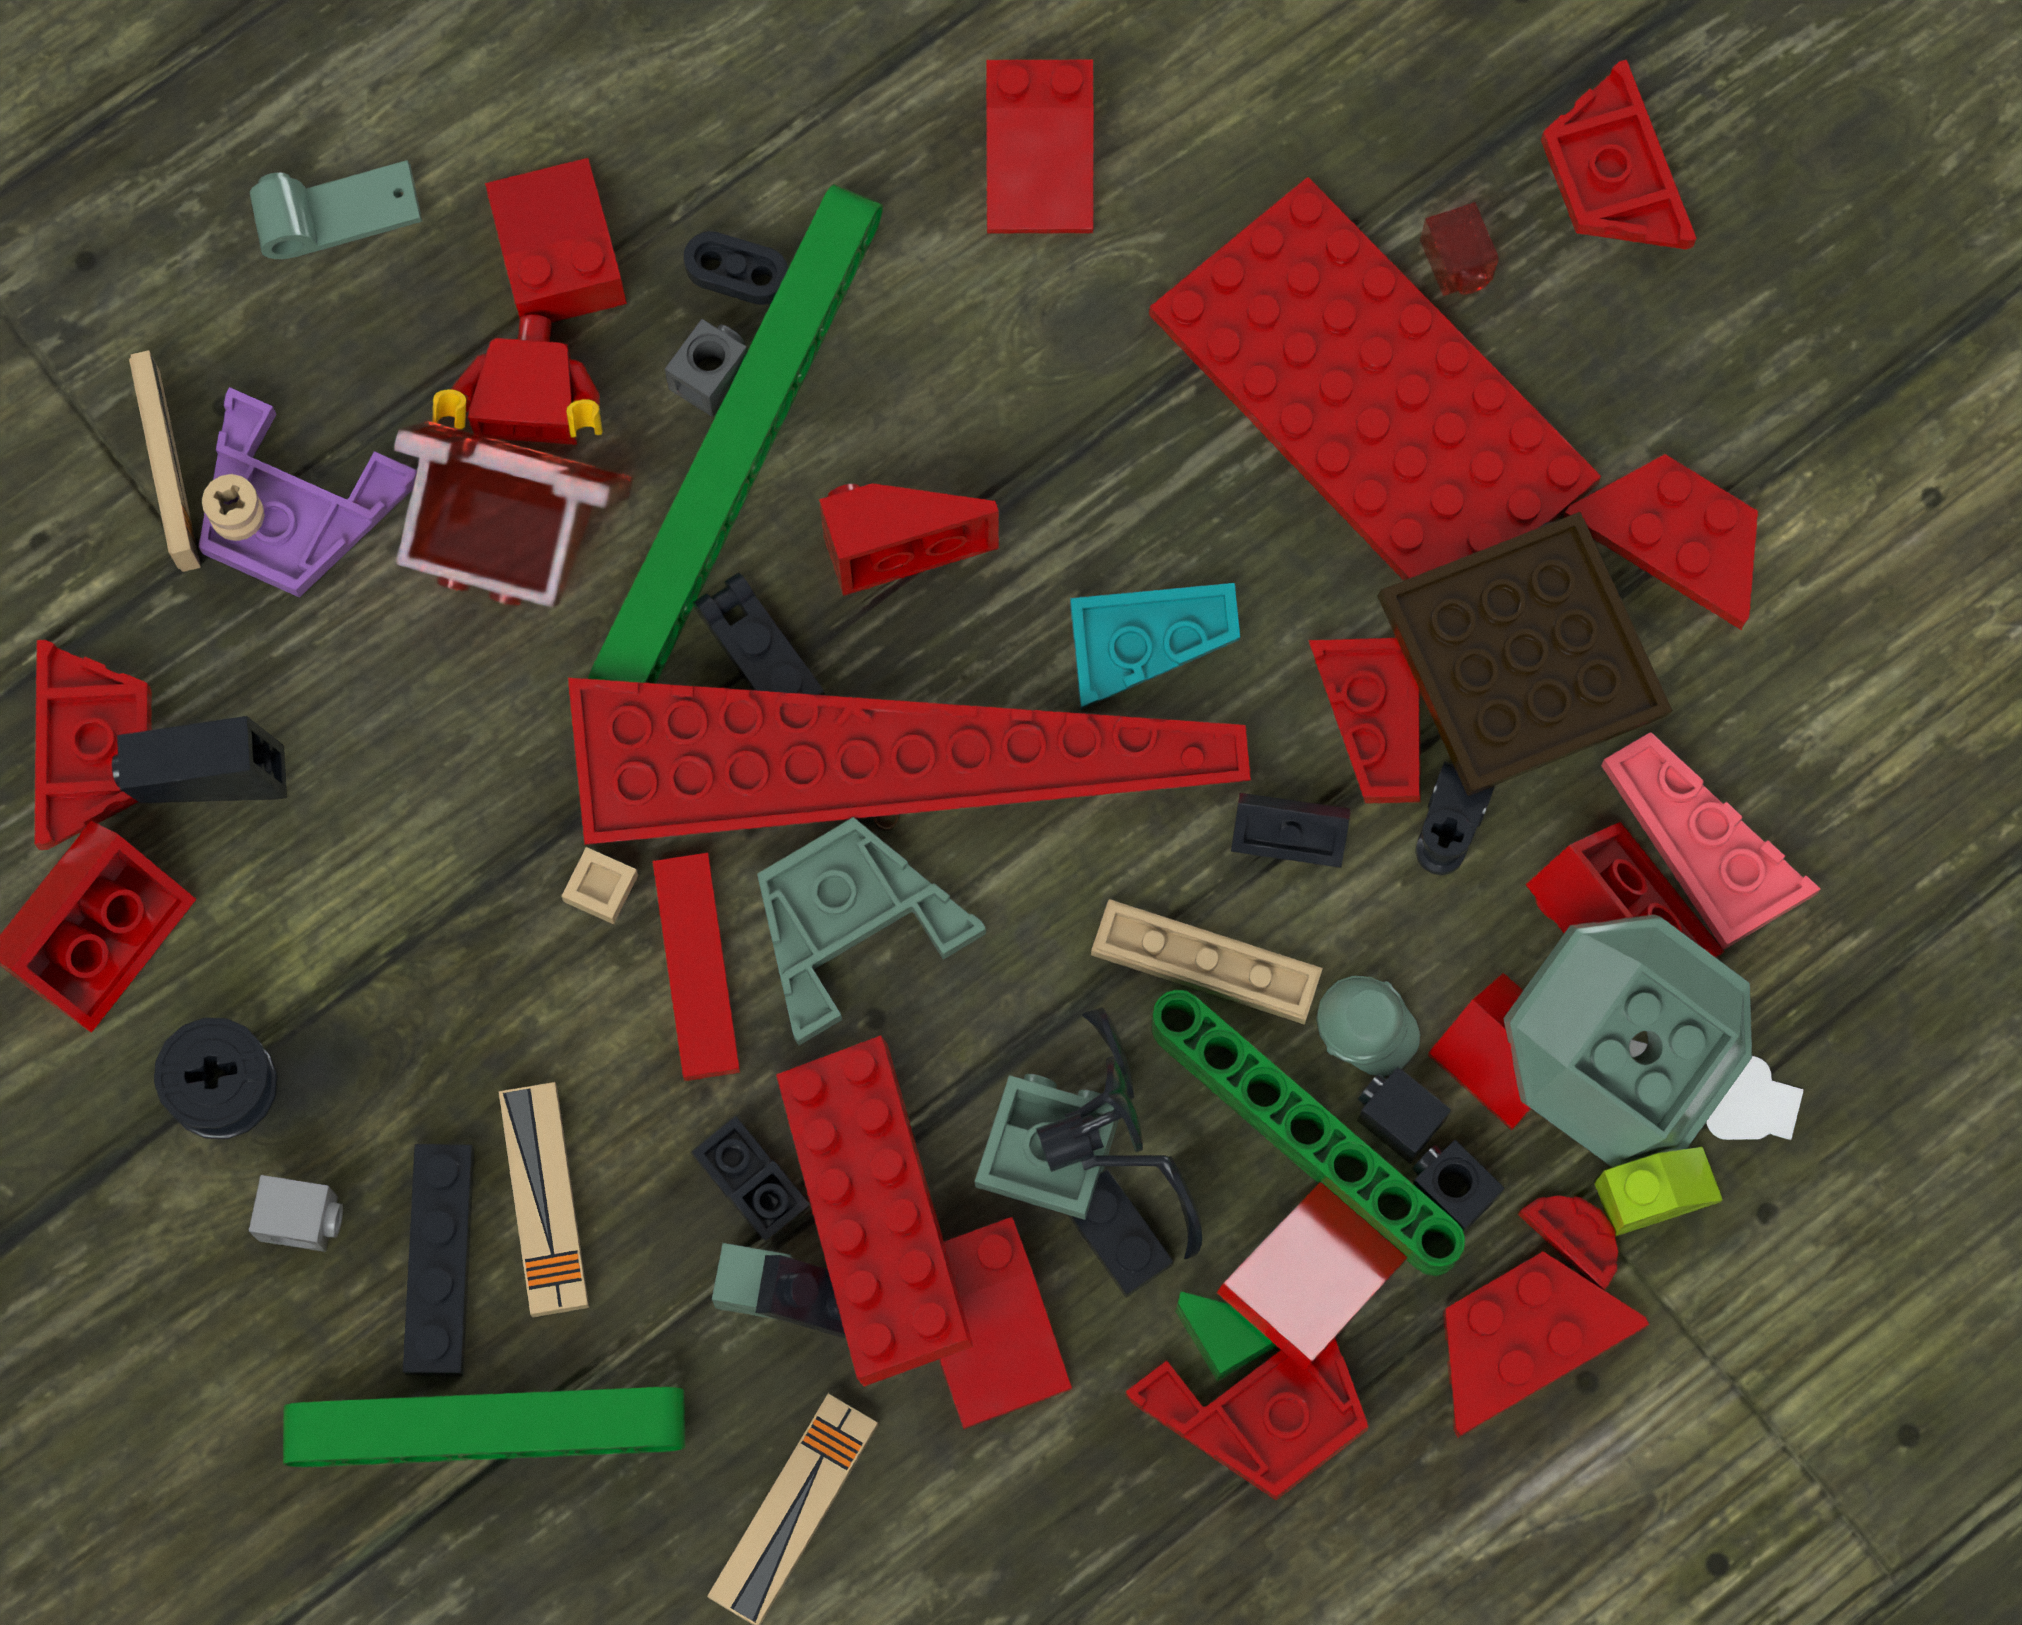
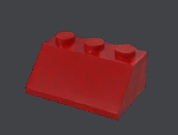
(1612, 880)
(92, 925)

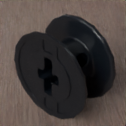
(190, 1061)

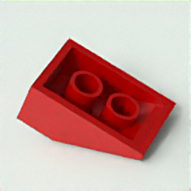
(1039, 146)
(556, 242)
(897, 531)
(1012, 1338)

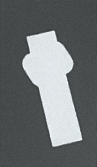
(1752, 1104)

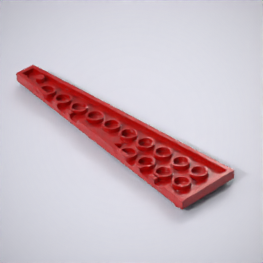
(740, 759)

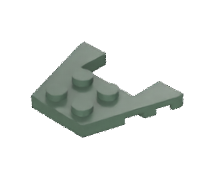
(839, 896)

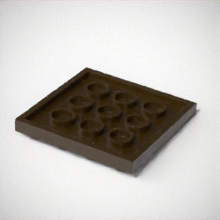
(1524, 653)

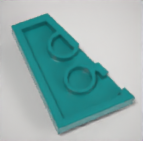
(1146, 634)

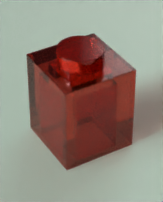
(1459, 250)

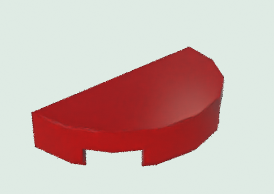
(1577, 1233)

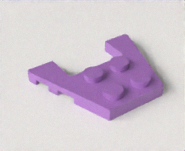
(302, 524)

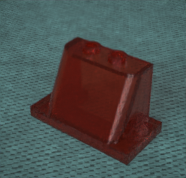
(498, 513)

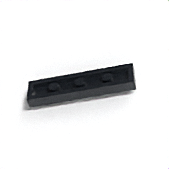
(438, 1260)

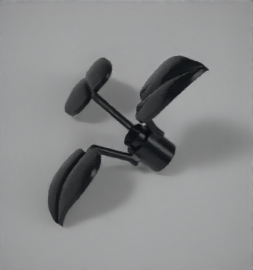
(1077, 1134)

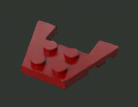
(1268, 1425)

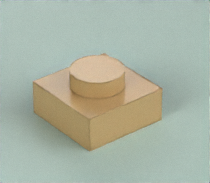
(599, 885)

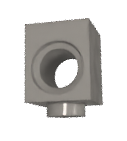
(295, 1213)

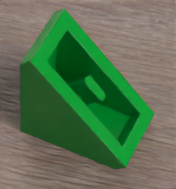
(1221, 1334)

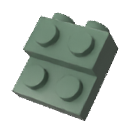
(1014, 1155)

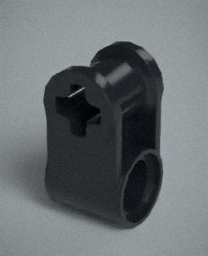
(1450, 816)

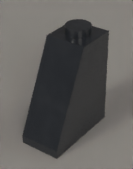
(201, 763)

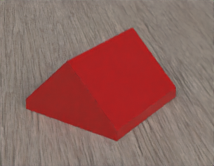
(1479, 1052)

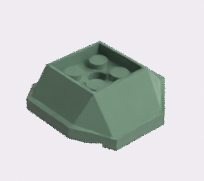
(1587, 1005)

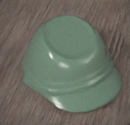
(1367, 1025)

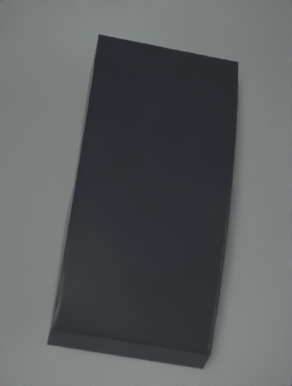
(749, 1178)

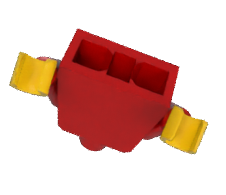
(524, 390)

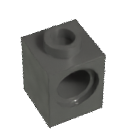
(702, 387)

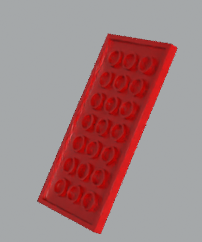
(1370, 388)

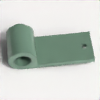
(307, 220)

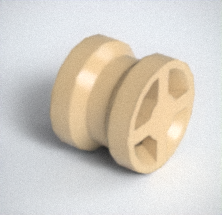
(239, 518)

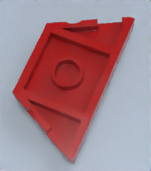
(1615, 167)
(1679, 533)
(77, 728)
(1527, 1335)

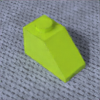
(1657, 1189)

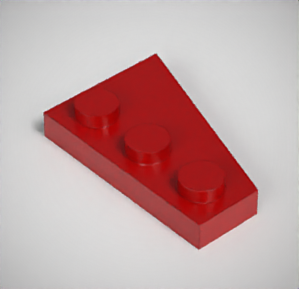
(1376, 714)

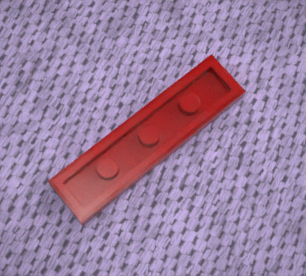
(696, 967)

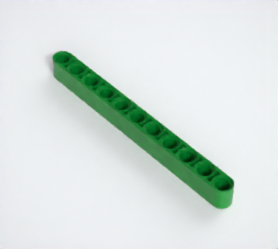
(739, 439)

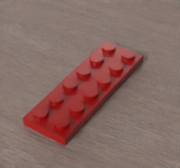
(873, 1212)

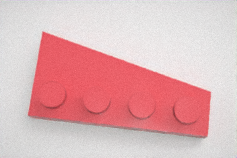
(1714, 855)

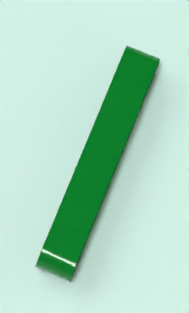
(1297, 1105)
(483, 1427)

